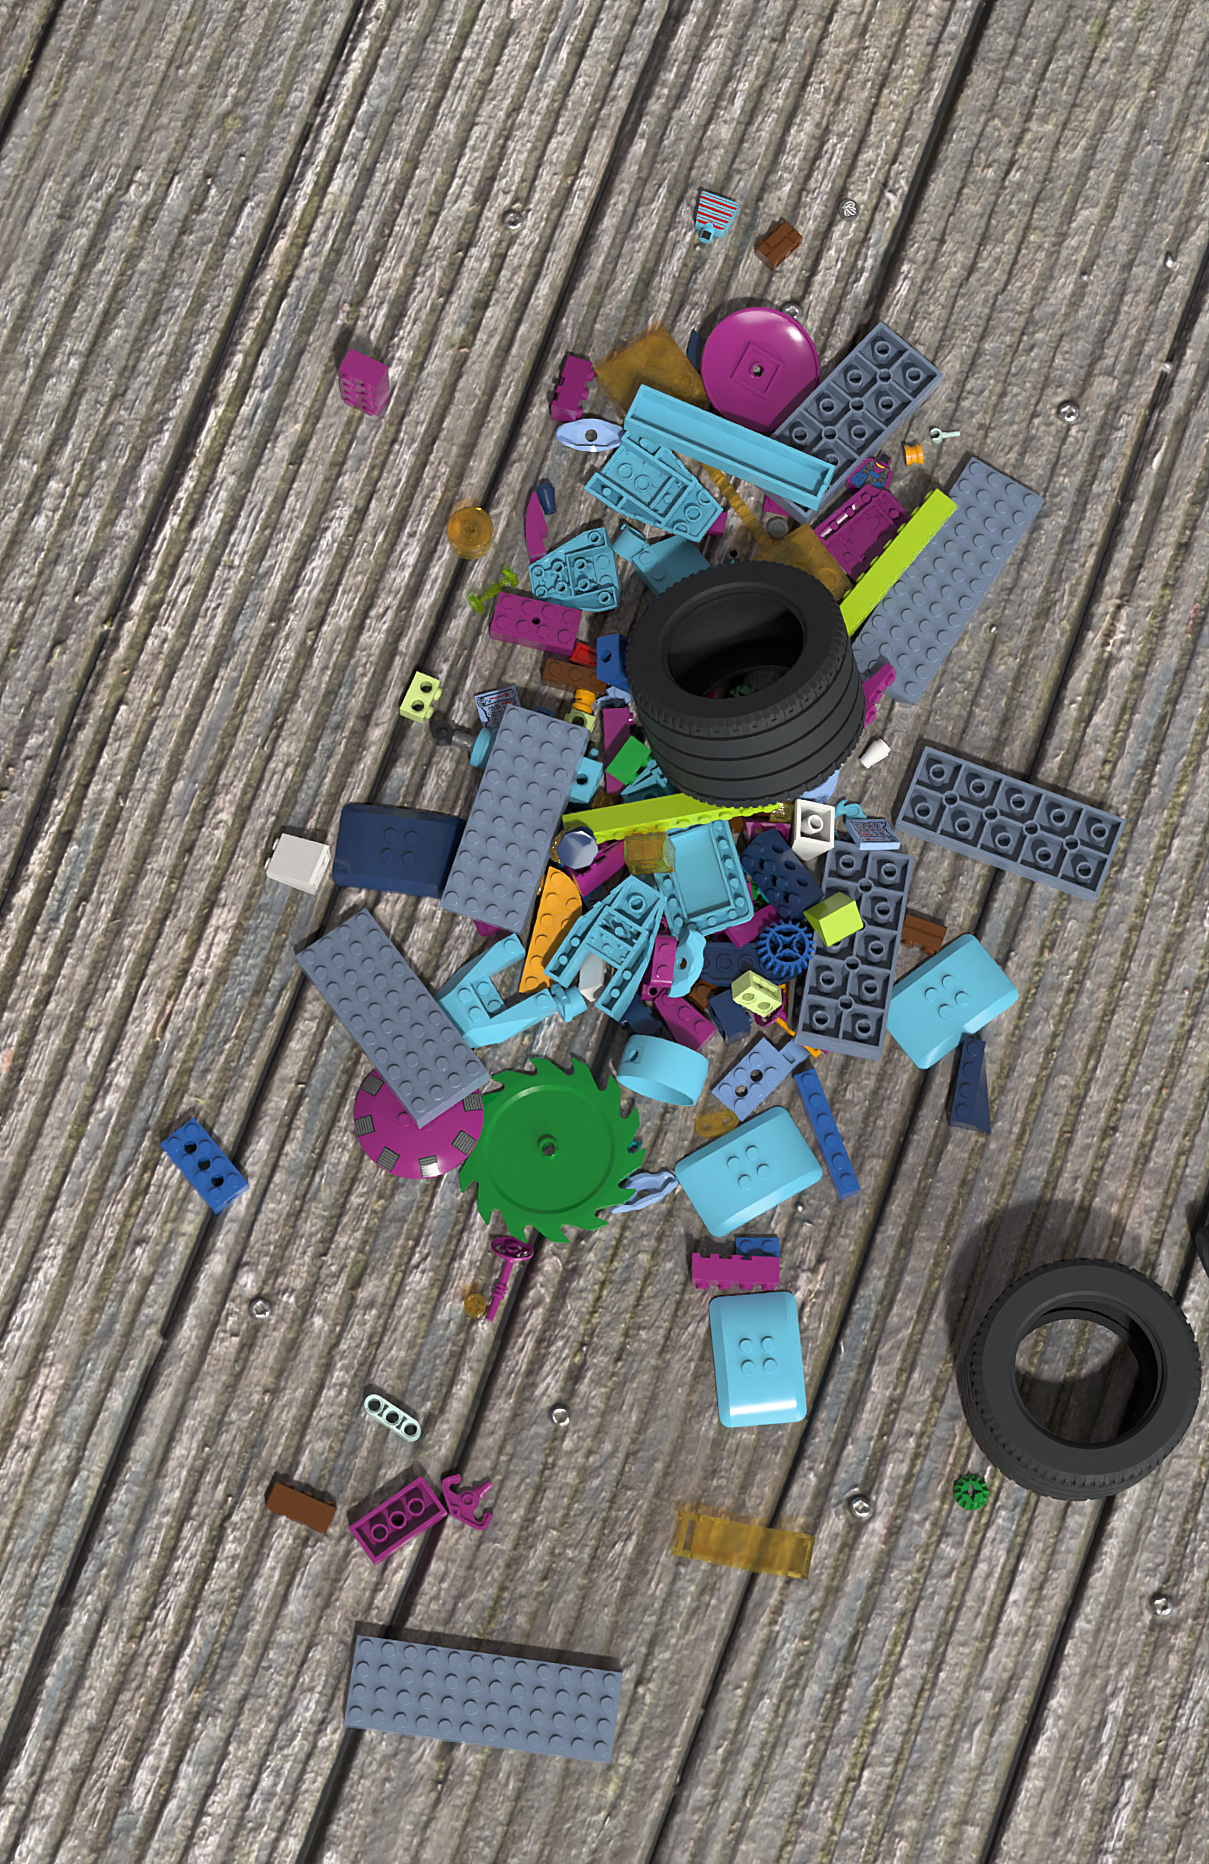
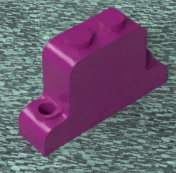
(661, 964)

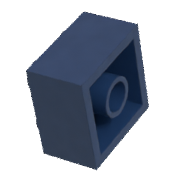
(729, 1018)

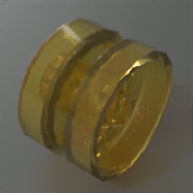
(460, 538)

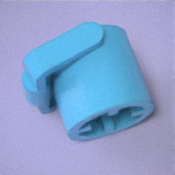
(629, 543)
(569, 1002)

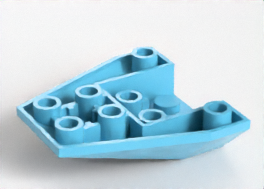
(579, 574)

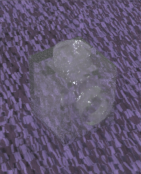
(902, 719)

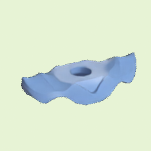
(573, 435)
(656, 1184)

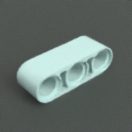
(387, 1408)

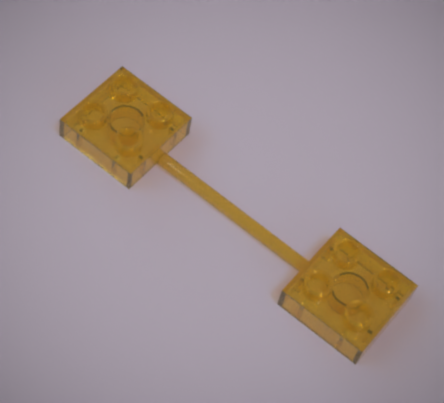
(664, 367)

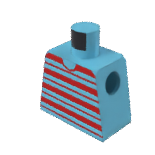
(714, 216)

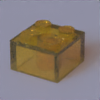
(649, 853)

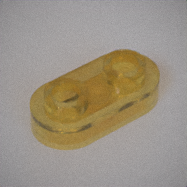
(716, 1124)

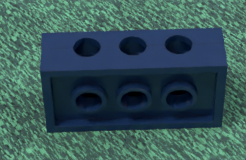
(781, 876)

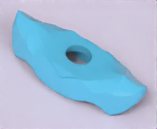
(691, 949)

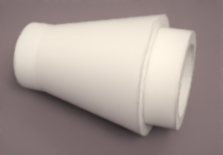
(877, 751)

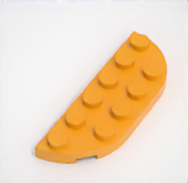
(556, 916)

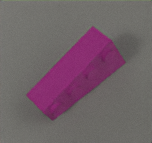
(615, 733)
(734, 1272)

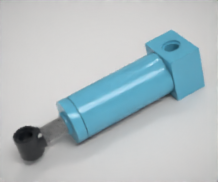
(481, 747)

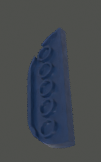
(726, 963)

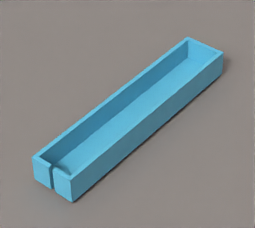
(729, 447)

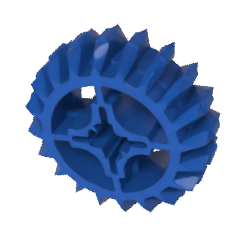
(797, 961)

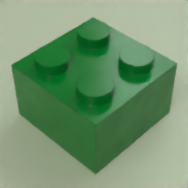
(628, 761)

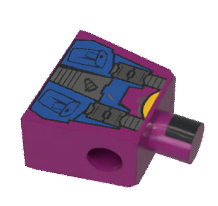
(873, 473)

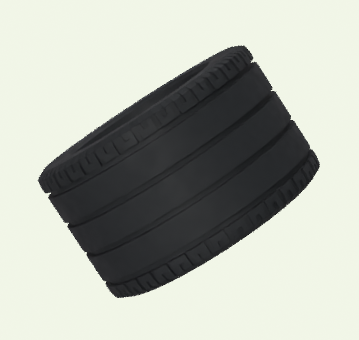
(732, 624)
(1132, 1310)

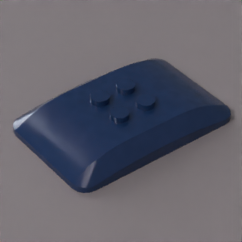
(396, 850)

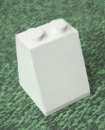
(811, 829)
(298, 862)

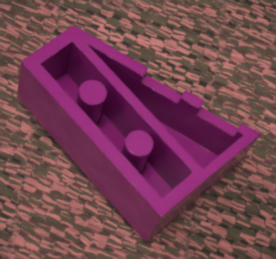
(572, 390)
(605, 864)
(683, 1022)

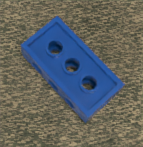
(611, 661)
(202, 1180)

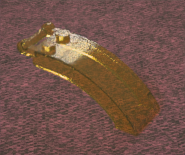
(745, 1546)

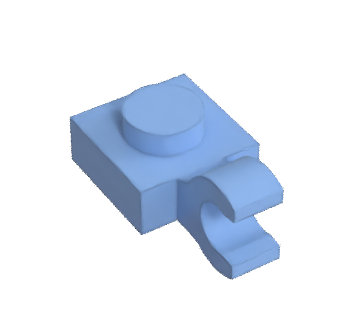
(615, 697)

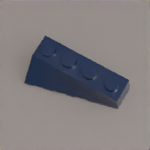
(970, 1094)

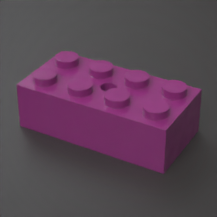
(364, 383)
(554, 633)
(413, 1505)

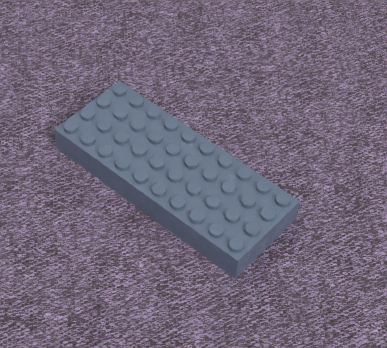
(857, 410)
(515, 819)
(1010, 824)
(852, 981)
(392, 1018)

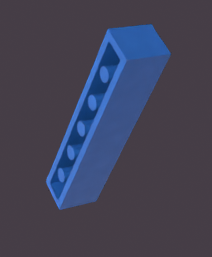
(826, 1134)

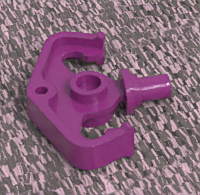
(463, 1505)

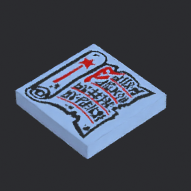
(493, 704)
(872, 834)

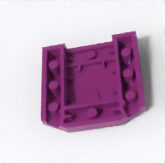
(862, 529)

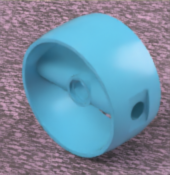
(662, 1070)

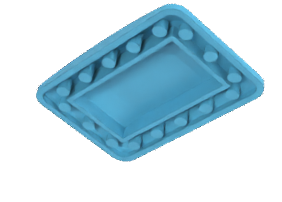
(708, 881)
(947, 1001)
(748, 1171)
(757, 1359)

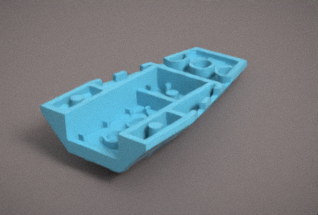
(654, 488)

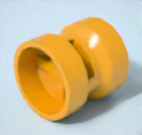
(583, 701)

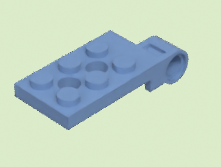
(771, 1063)

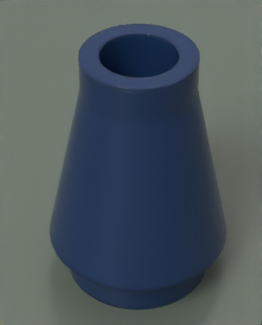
(546, 498)

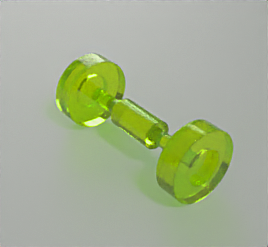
(509, 578)

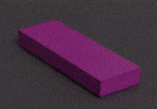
(750, 930)

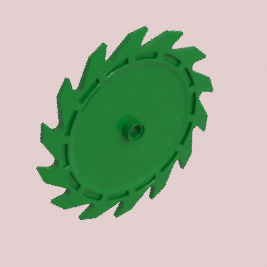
(572, 1180)

